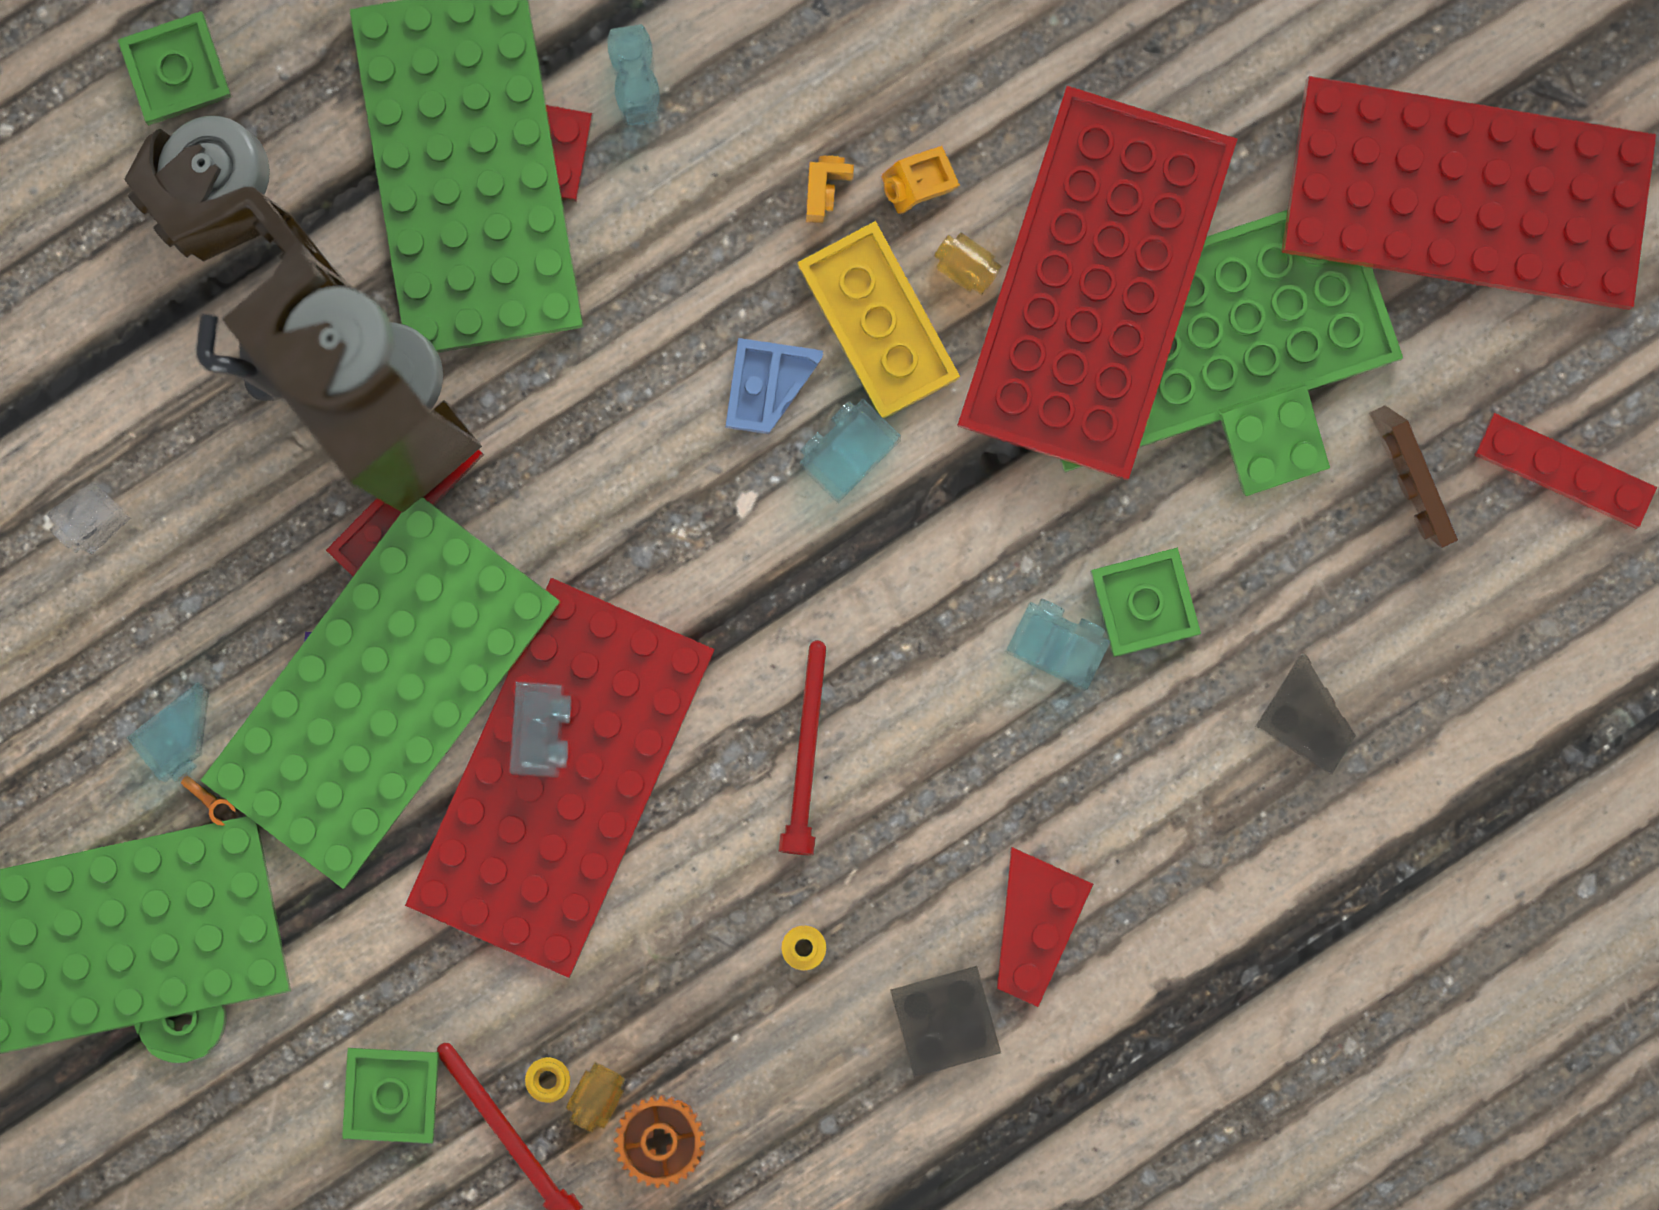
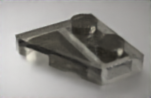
(1306, 718)

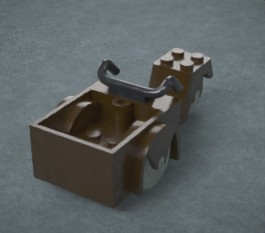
(304, 331)

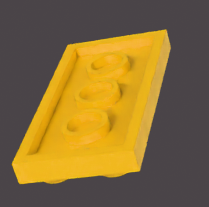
(878, 320)

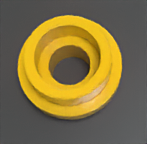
(796, 934)
(533, 1085)

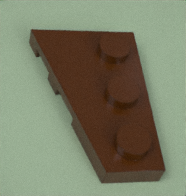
(1414, 476)

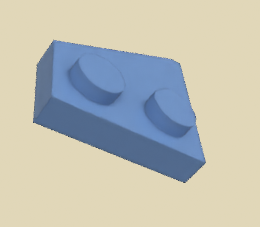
(766, 382)

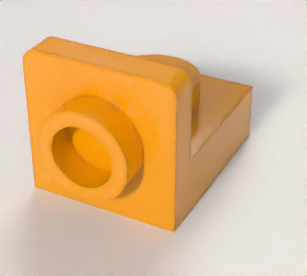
(919, 179)
(819, 194)

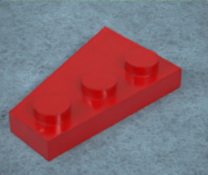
(1037, 924)

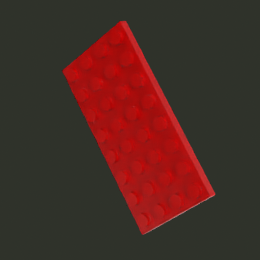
(1469, 193)
(1097, 283)
(535, 854)

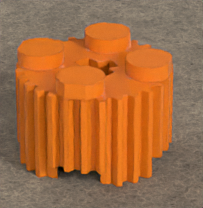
(640, 1125)

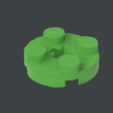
(186, 1045)

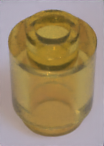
(967, 263)
(595, 1097)

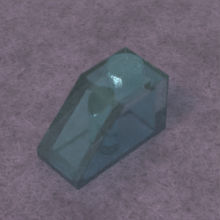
(174, 735)

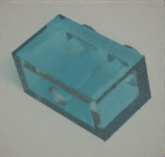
(848, 449)

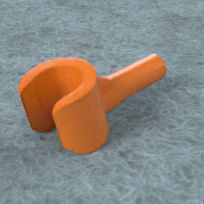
(207, 798)

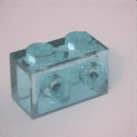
(538, 729)

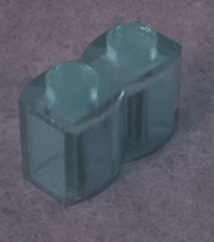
(635, 82)
(1058, 645)

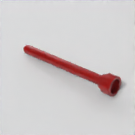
(797, 835)
(554, 1198)

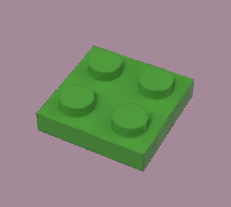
(174, 68)
(1274, 439)
(1145, 602)
(390, 1095)

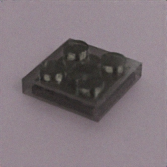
(945, 1021)

